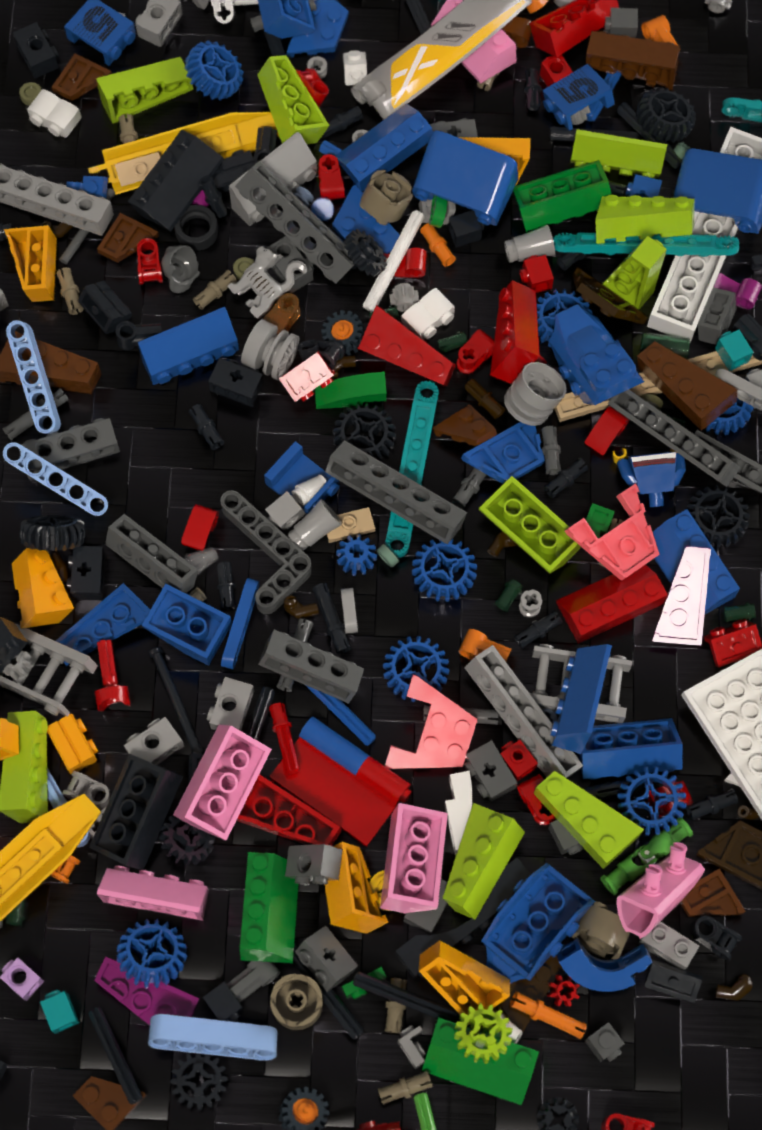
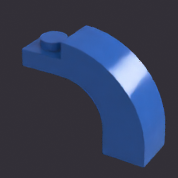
(602, 974)

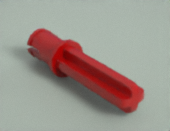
(282, 728)

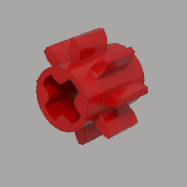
(568, 995)

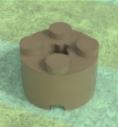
(386, 196)
(601, 931)
(292, 1016)

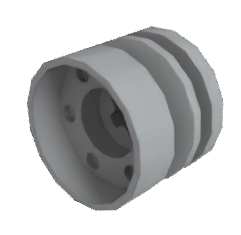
(270, 349)
(535, 393)

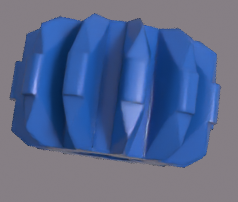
(365, 558)

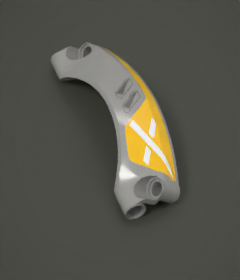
(434, 53)

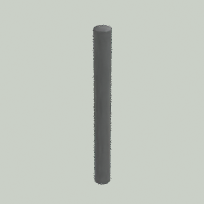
(80, 236)

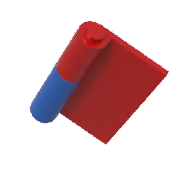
(342, 782)

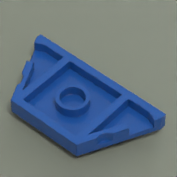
(329, 24)
(354, 217)
(508, 453)

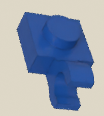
(91, 185)

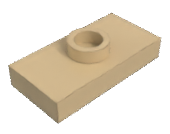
(136, 169)
(353, 523)

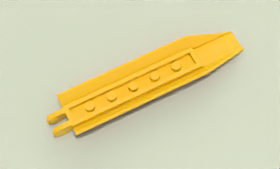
(223, 134)
(42, 849)

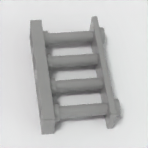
(58, 654)
(610, 712)

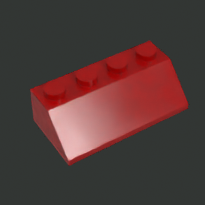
(611, 602)

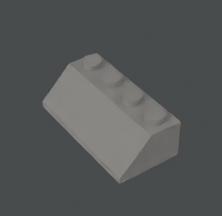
(290, 163)

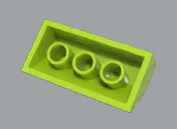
(619, 153)
(530, 525)

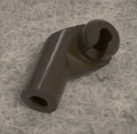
(58, 230)
(346, 361)
(500, 542)
(60, 566)
(297, 610)
(747, 813)
(736, 991)

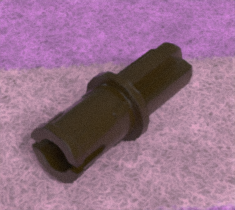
(485, 398)

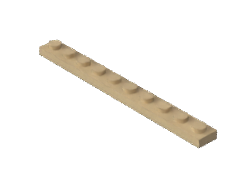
(572, 406)

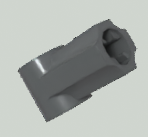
(252, 978)

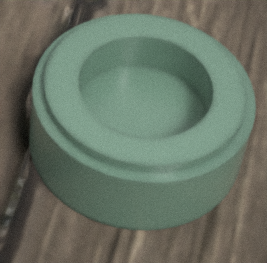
(681, 149)
(387, 555)

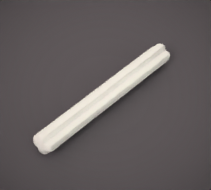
(394, 260)

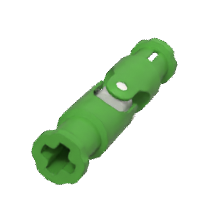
(657, 848)

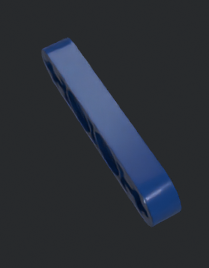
(240, 624)

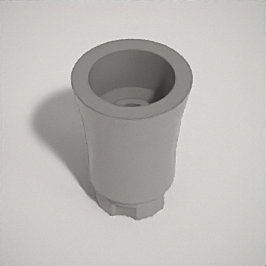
(532, 243)
(314, 525)

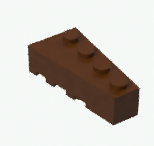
(634, 58)
(62, 368)
(689, 387)

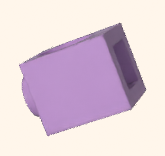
(30, 984)

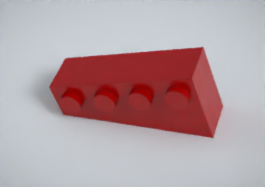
(570, 24)
(516, 332)
(397, 344)
(284, 815)

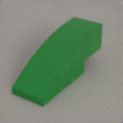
(352, 390)

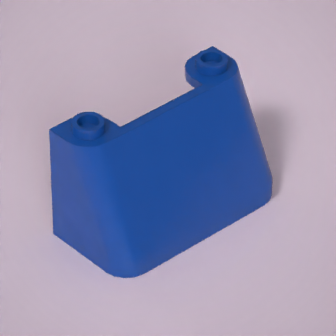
(466, 176)
(723, 186)

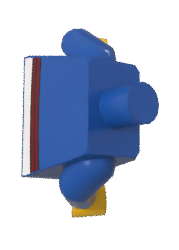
(652, 473)

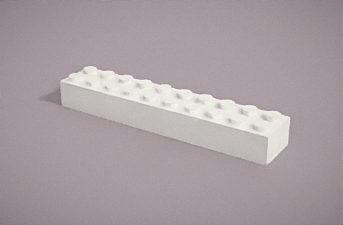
(694, 276)

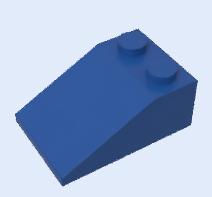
(187, 624)

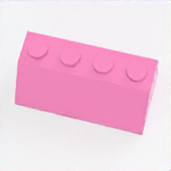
(489, 58)
(222, 781)
(414, 859)
(154, 893)

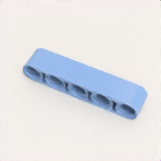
(25, 368)
(43, 477)
(212, 1037)

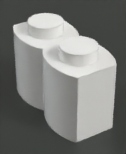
(54, 113)
(428, 314)

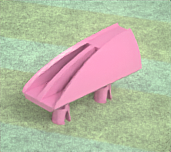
(658, 891)

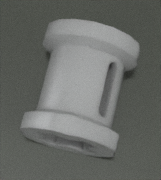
(527, 597)

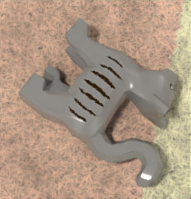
(263, 284)

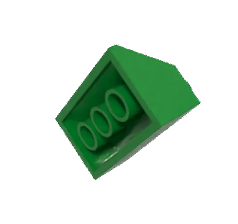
(561, 195)
(268, 910)
(502, 1078)

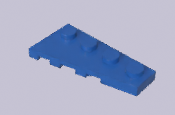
(107, 621)

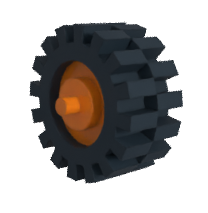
(345, 329)
(303, 1110)

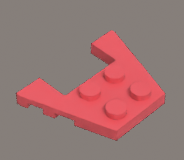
(625, 546)
(444, 734)

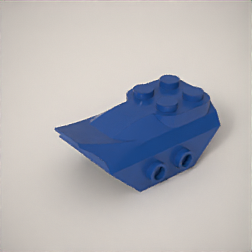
(591, 357)
(534, 923)

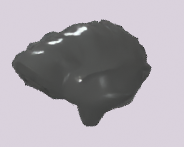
(180, 267)

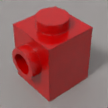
(537, 273)
(518, 759)

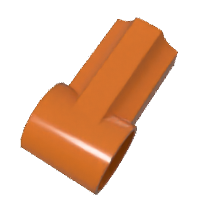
(658, 30)
(477, 642)

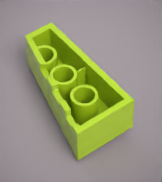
(142, 87)
(290, 101)
(644, 217)
(638, 273)
(25, 775)
(590, 821)
(481, 858)

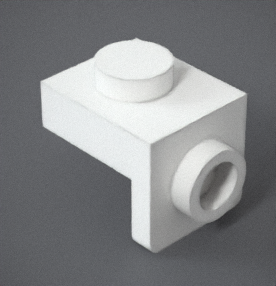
(354, 67)

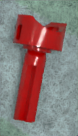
(111, 692)

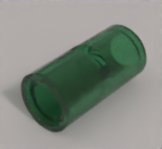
(676, 344)

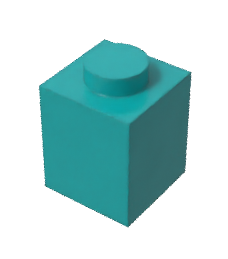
(733, 350)
(59, 1011)

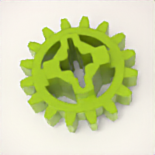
(491, 1026)

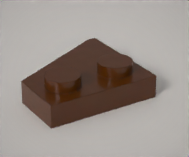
(78, 78)
(124, 237)
(467, 427)
(712, 898)
(105, 1101)

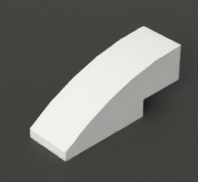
(459, 807)

